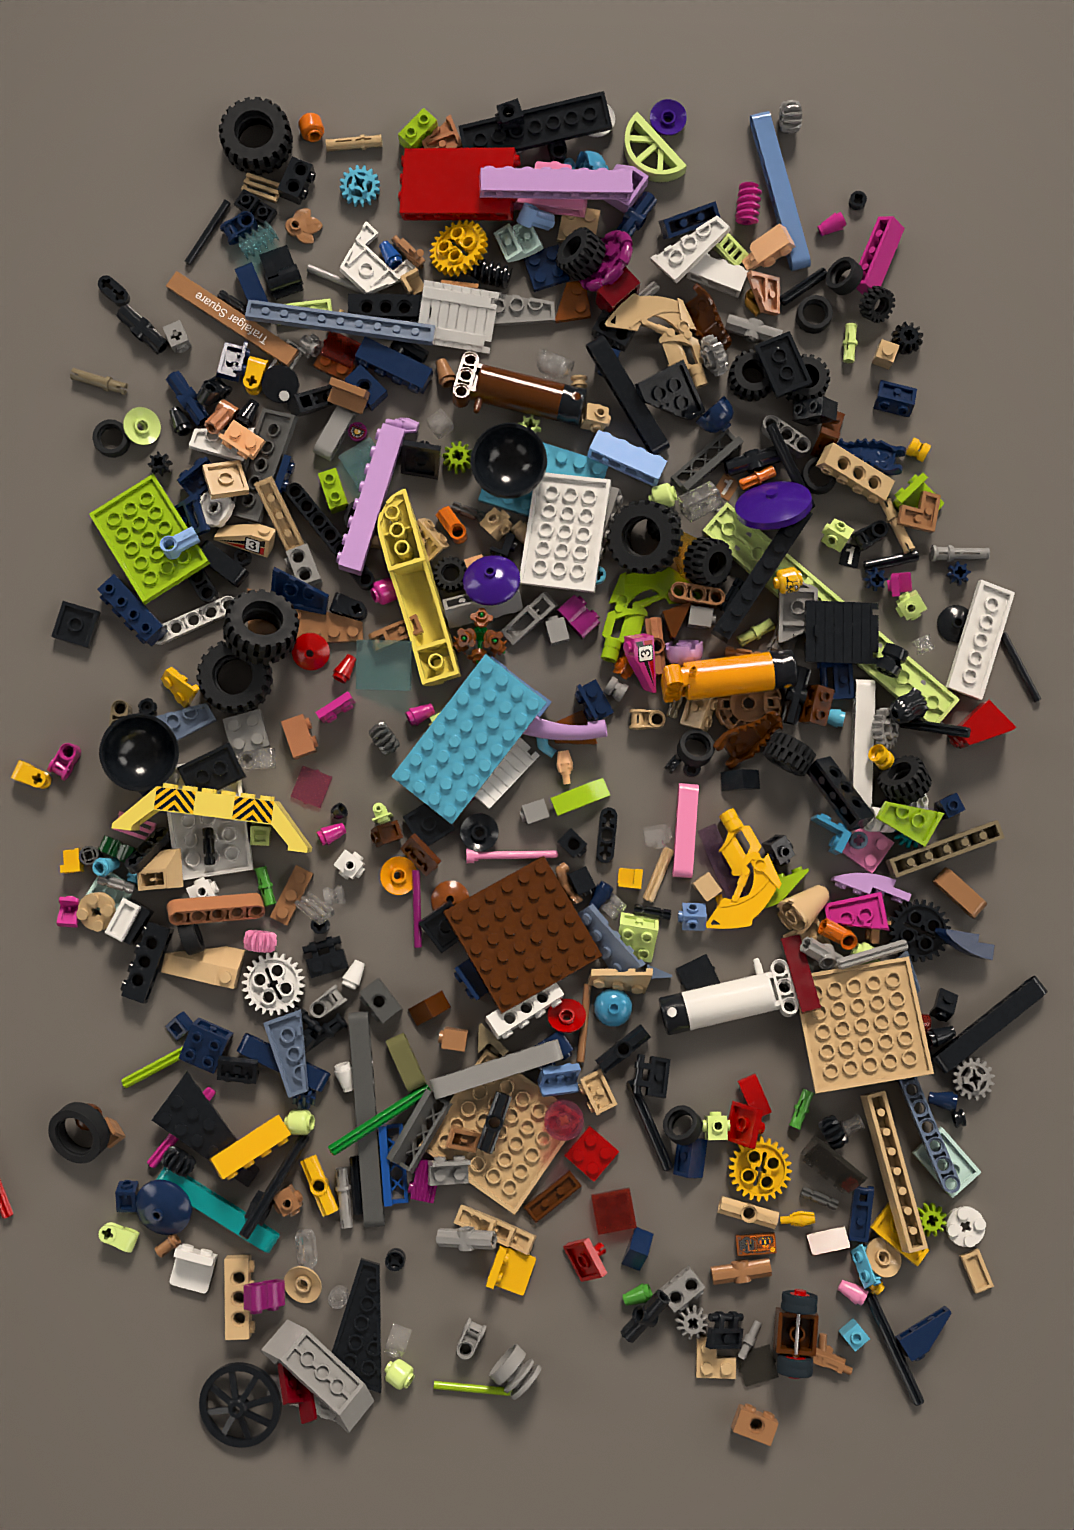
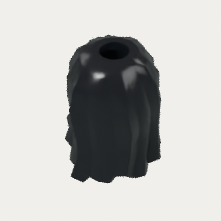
(908, 707)

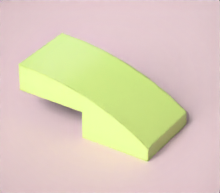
(260, 834)

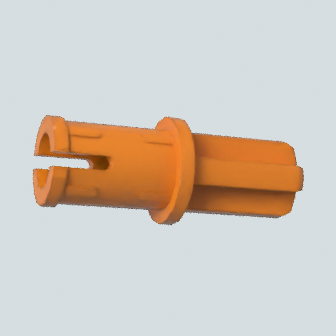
(757, 477)

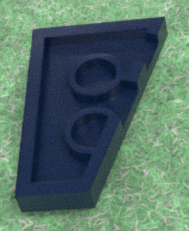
(299, 593)

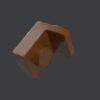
(386, 833)

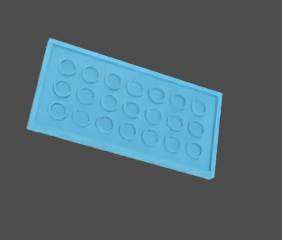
(469, 739)

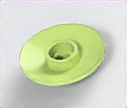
(147, 420)

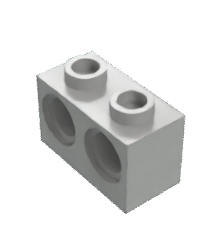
(307, 565)
(678, 1283)

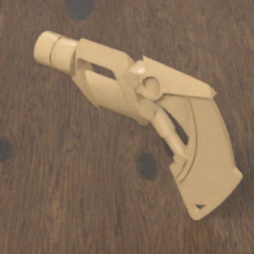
(636, 312)

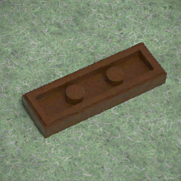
(552, 1196)

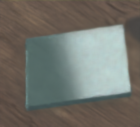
(383, 665)

